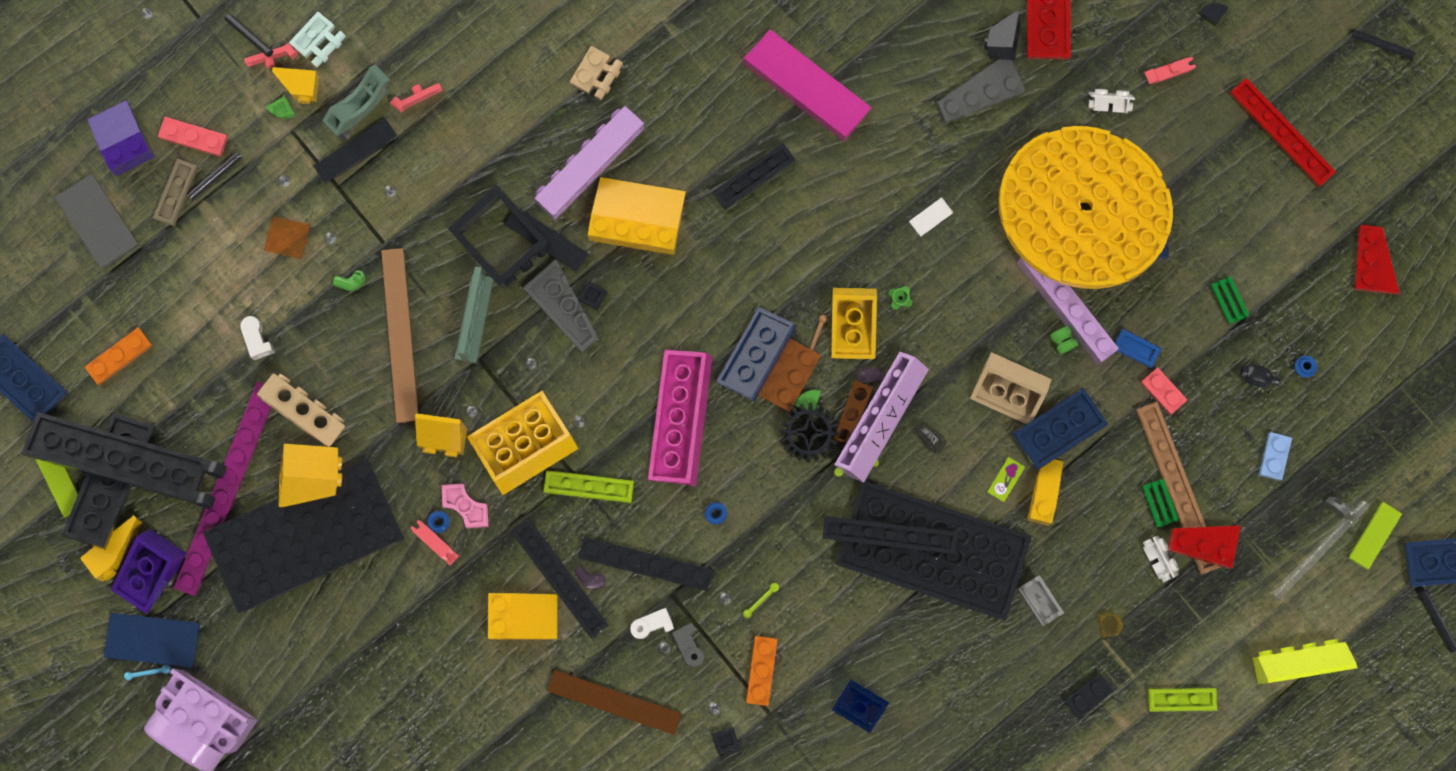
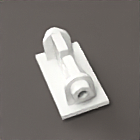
(1102, 98)
(1166, 565)

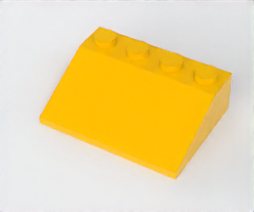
(636, 216)
(522, 442)

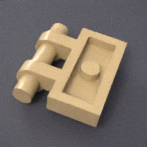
(591, 68)

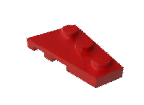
(1373, 262)
(1206, 544)

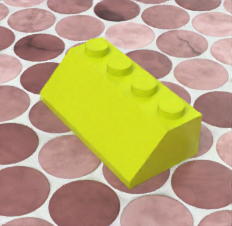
(1304, 662)

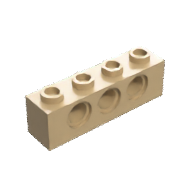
(277, 384)

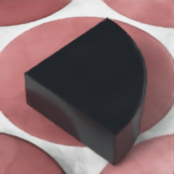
(1213, 12)

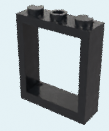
(478, 210)

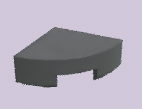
(1340, 510)

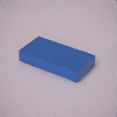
(1137, 348)

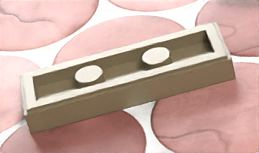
(175, 192)

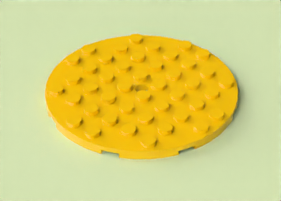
(1076, 246)

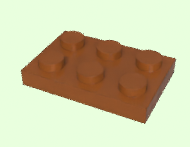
(789, 375)

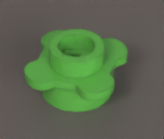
(904, 292)

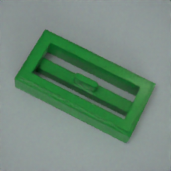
(1222, 283)
(1153, 485)

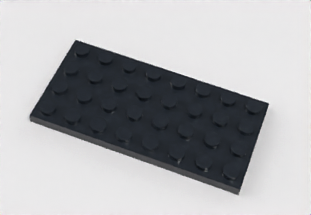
(293, 545)
(977, 577)

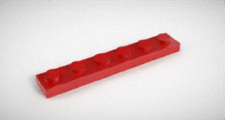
(1282, 132)

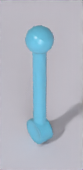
(165, 669)

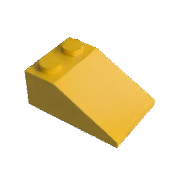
(854, 323)
(440, 435)
(522, 616)

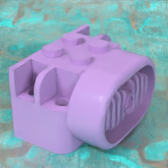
(197, 722)

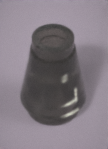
(931, 438)

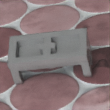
(1040, 600)

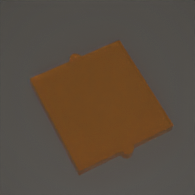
(287, 237)

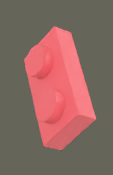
(1163, 391)

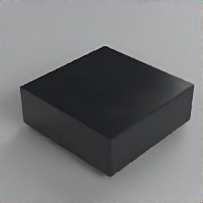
(592, 296)
(725, 740)

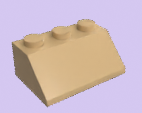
(1011, 388)

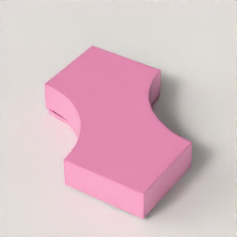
(473, 513)

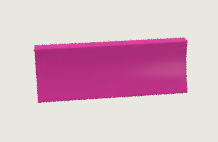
(806, 85)
(680, 417)

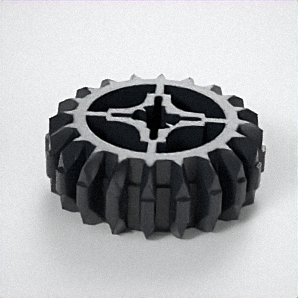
(808, 447)

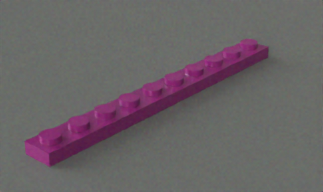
(224, 491)

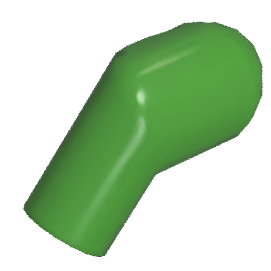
(351, 283)

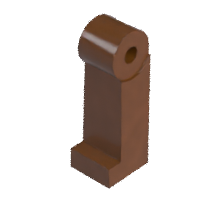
(853, 411)

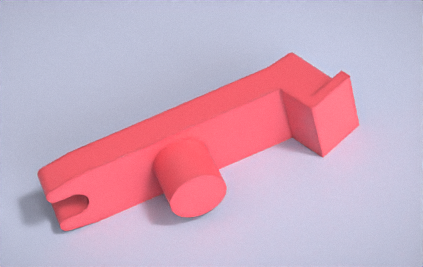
(268, 61)
(1169, 71)
(419, 95)
(435, 543)

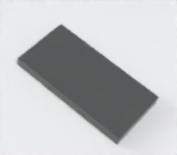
(97, 221)

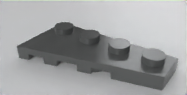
(987, 88)
(561, 305)

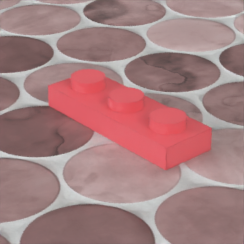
(192, 136)

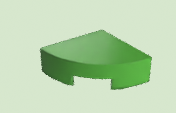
(281, 109)
(806, 398)

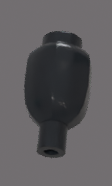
(1258, 376)

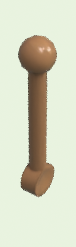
(823, 319)

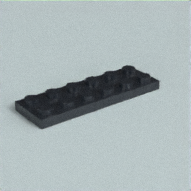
(101, 499)

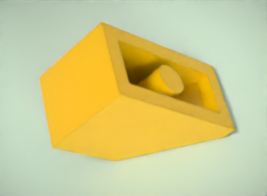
(299, 83)

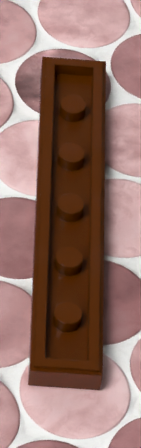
(614, 702)

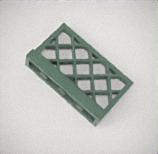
(474, 317)

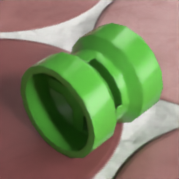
(1062, 335)

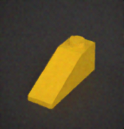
(1045, 493)
(105, 562)

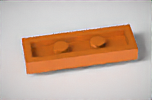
(118, 356)
(761, 671)

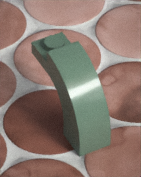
(359, 103)

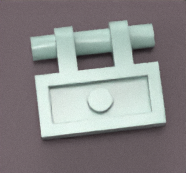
(311, 36)

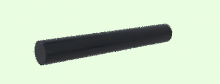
(248, 35)
(1383, 44)
(217, 173)
(1440, 624)

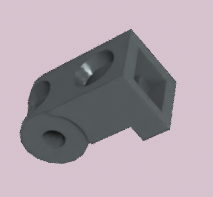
(687, 646)

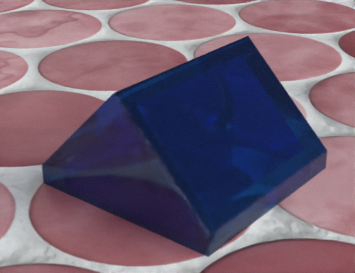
(860, 706)

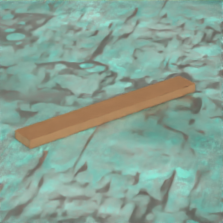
(400, 335)
(1172, 472)

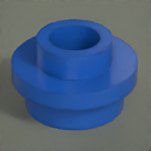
(1301, 371)
(716, 506)
(432, 518)

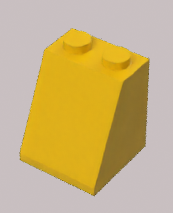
(308, 473)

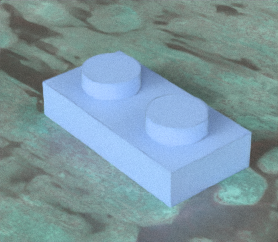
(1275, 456)

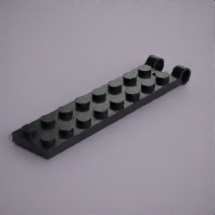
(121, 459)

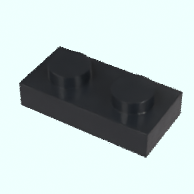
(1088, 696)

